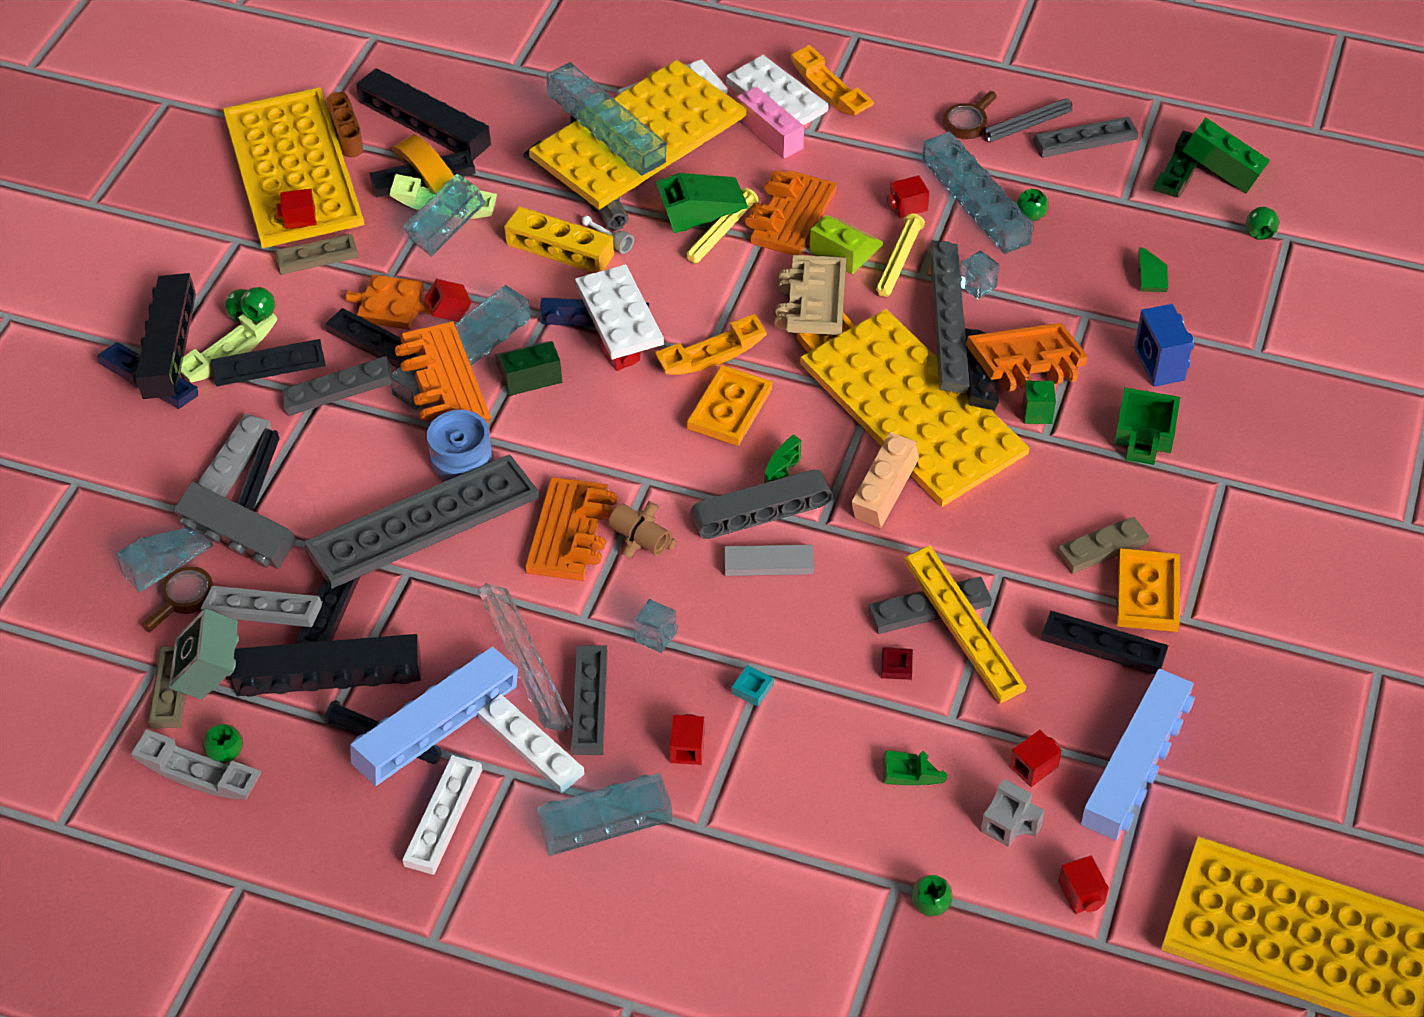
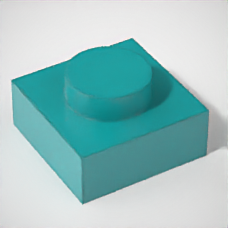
(752, 685)

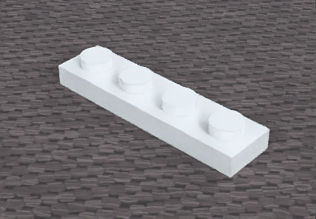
(531, 743)
(442, 815)

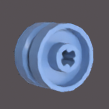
(458, 443)

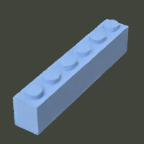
(432, 716)
(1137, 755)

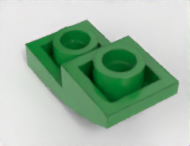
(784, 457)

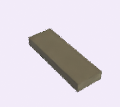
(316, 254)
(166, 703)

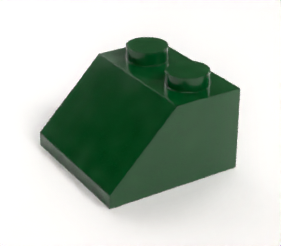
(530, 367)

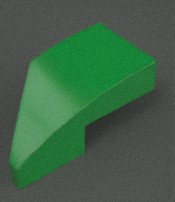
(1152, 272)
(910, 769)

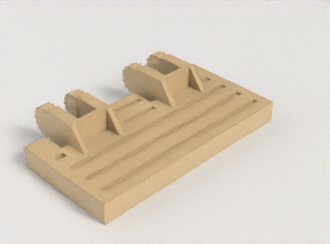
(815, 295)

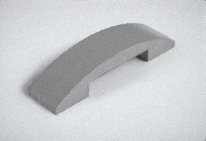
(194, 770)

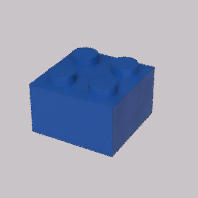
(1163, 344)

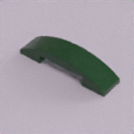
(1178, 170)

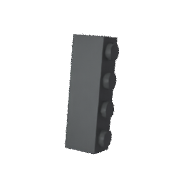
(234, 525)

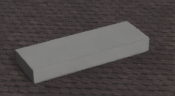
(769, 560)

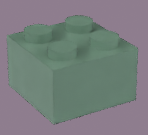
(204, 654)

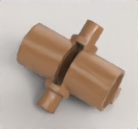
(641, 529)

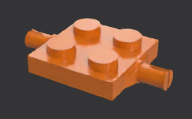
(390, 301)

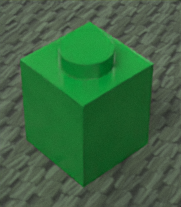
(1039, 402)

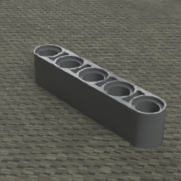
(761, 504)

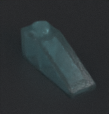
(159, 555)

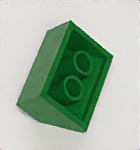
(1226, 155)

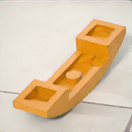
(827, 85)
(425, 161)
(713, 351)

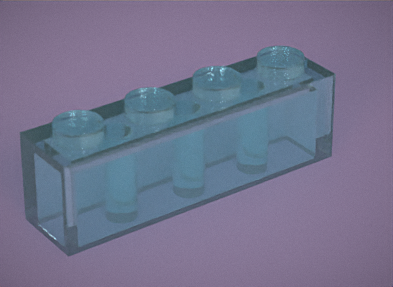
(604, 813)

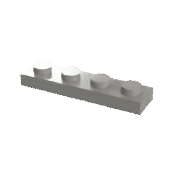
(234, 455)
(263, 606)

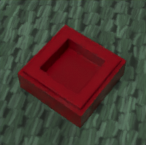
(897, 663)

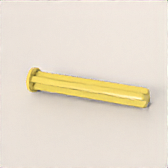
(912, 225)
(718, 229)

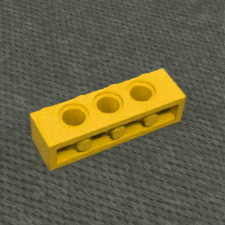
(559, 240)

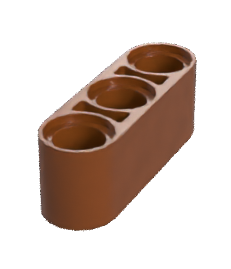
(345, 124)

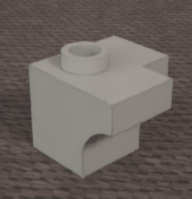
(1011, 814)

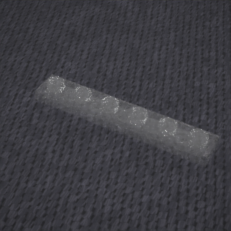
(525, 656)

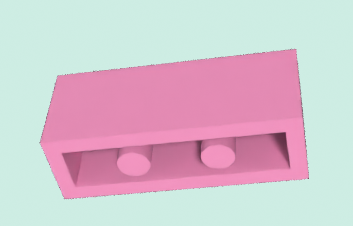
(771, 123)

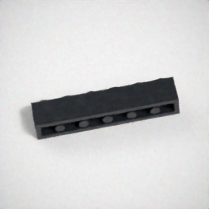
(423, 113)
(165, 336)
(327, 665)

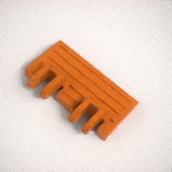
(793, 211)
(1029, 350)
(446, 371)
(568, 529)

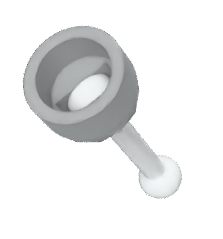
(621, 240)

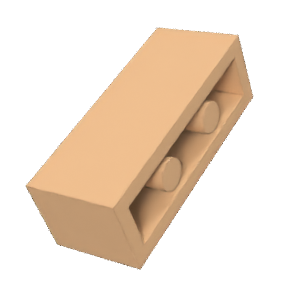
(885, 480)

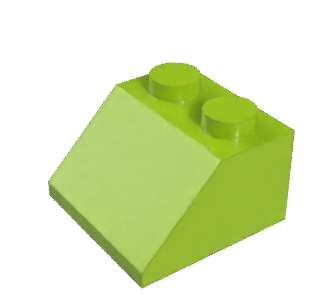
(840, 239)

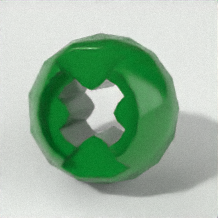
(1033, 204)
(1262, 223)
(233, 304)
(257, 304)
(223, 734)
(939, 888)

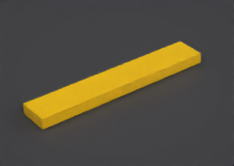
(965, 624)

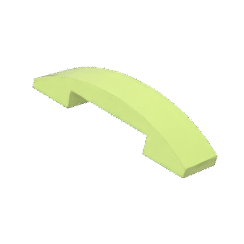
(409, 192)
(239, 341)

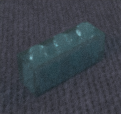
(444, 214)

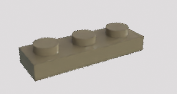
(1102, 544)

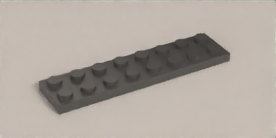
(420, 520)

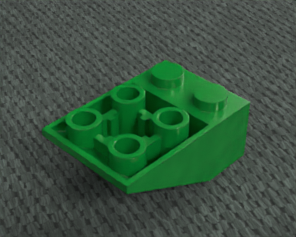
(699, 199)

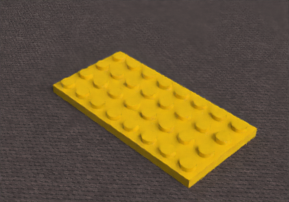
(670, 102)
(291, 147)
(893, 387)
(1299, 934)

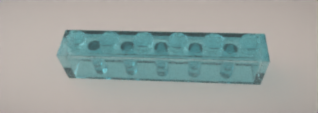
(606, 118)
(479, 333)

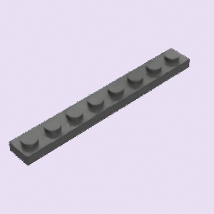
(949, 317)

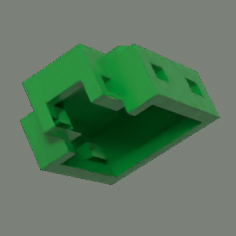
(1146, 424)

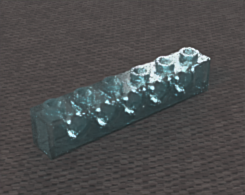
(977, 192)

